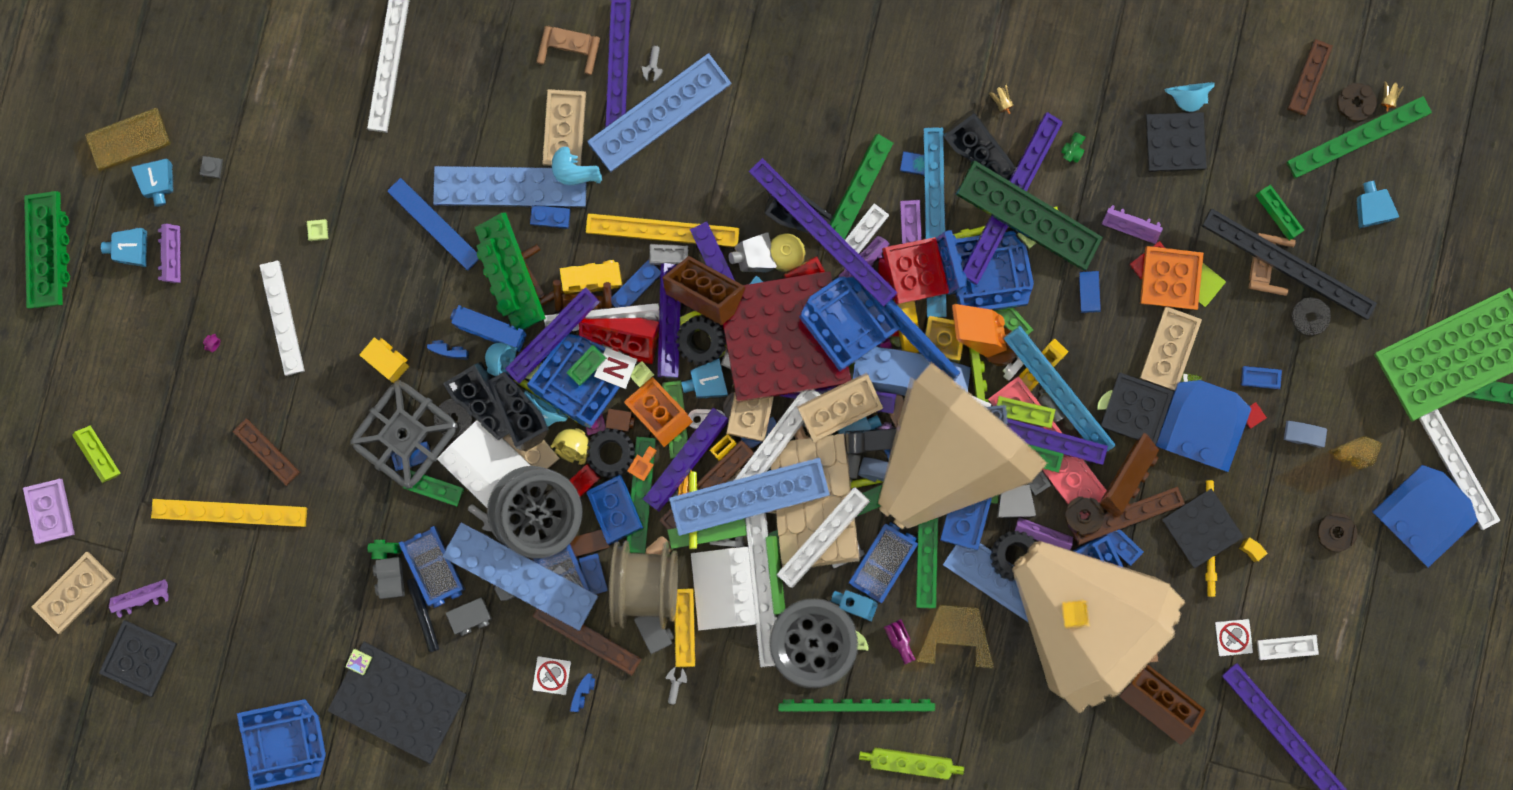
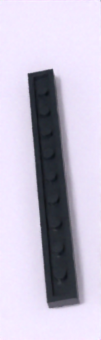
(1289, 264)

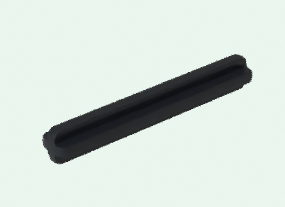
(423, 615)

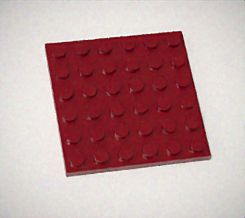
(772, 347)

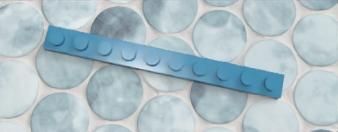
(934, 202)

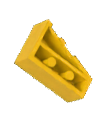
(590, 276)

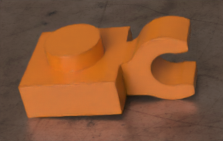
(641, 465)

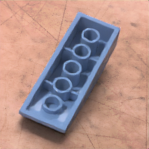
(892, 369)

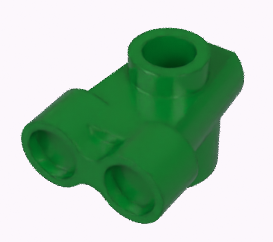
(1072, 150)
(380, 549)

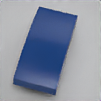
(1089, 292)
(442, 349)
(584, 687)

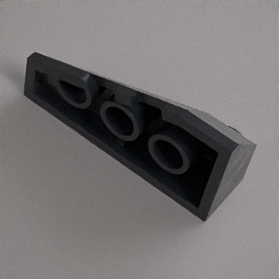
(975, 142)
(783, 217)
(476, 397)
(520, 415)

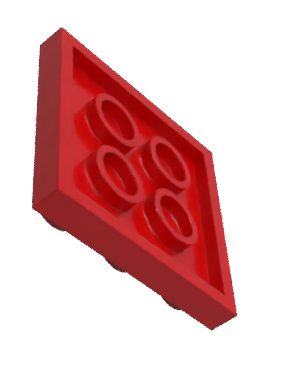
(915, 270)

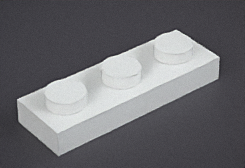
(866, 228)
(1287, 647)

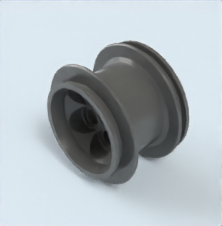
(836, 663)

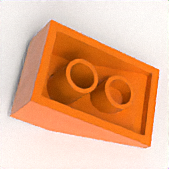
(980, 329)
(658, 411)

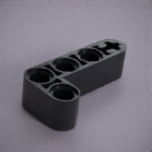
(867, 440)

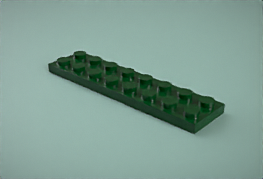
(1029, 215)

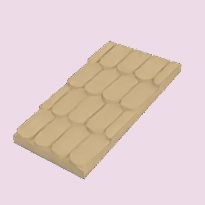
(801, 520)

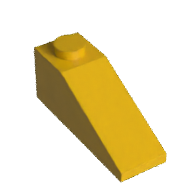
(1054, 353)

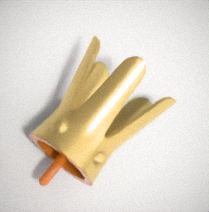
(1390, 101)
(1005, 102)

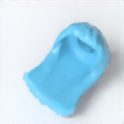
(571, 174)

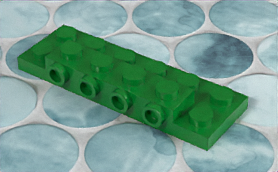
(45, 250)
(508, 273)

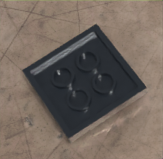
(1176, 142)
(1136, 408)
(1203, 528)
(138, 658)

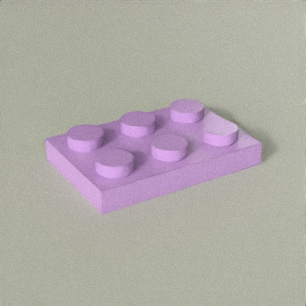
(48, 511)

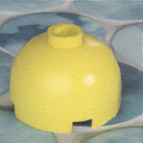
(787, 252)
(572, 445)

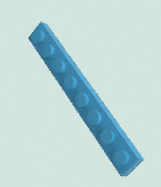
(1057, 388)

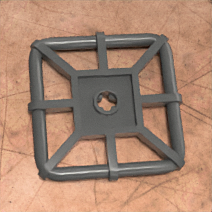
(415, 434)

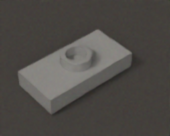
(667, 254)

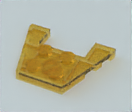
(957, 627)

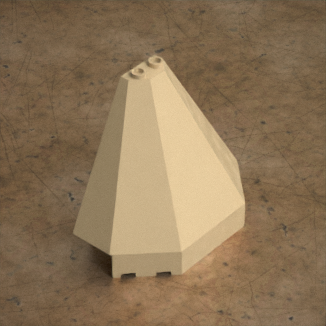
(949, 453)
(1127, 618)

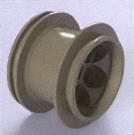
(643, 585)

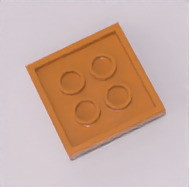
(1171, 278)

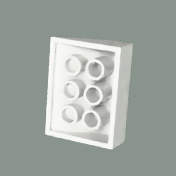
(480, 460)
(723, 588)

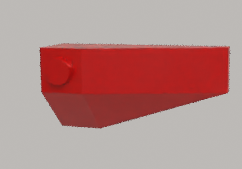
(629, 335)

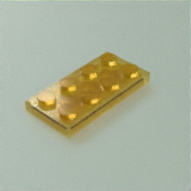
(128, 139)

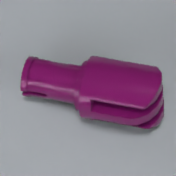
(900, 640)

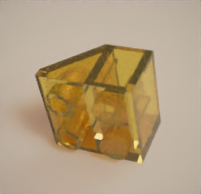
(1360, 452)

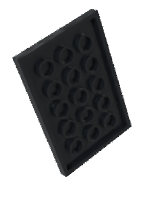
(398, 703)

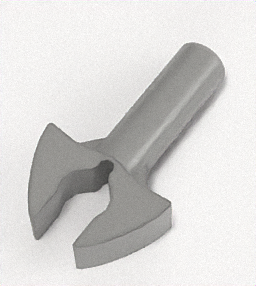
(653, 65)
(481, 515)
(675, 684)

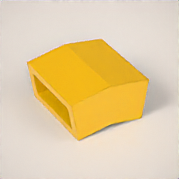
(720, 445)
(1253, 549)
(1075, 614)

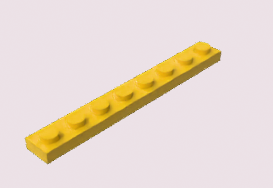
(656, 229)
(229, 512)

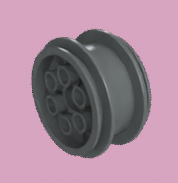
(558, 531)

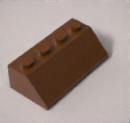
(703, 289)
(1129, 476)
(1163, 704)

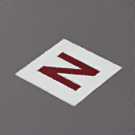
(616, 368)

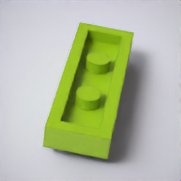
(1027, 412)
(96, 454)

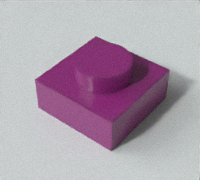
(599, 425)

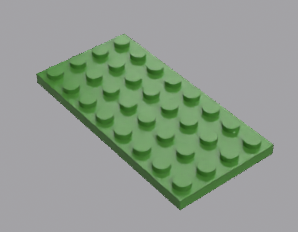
(1452, 356)

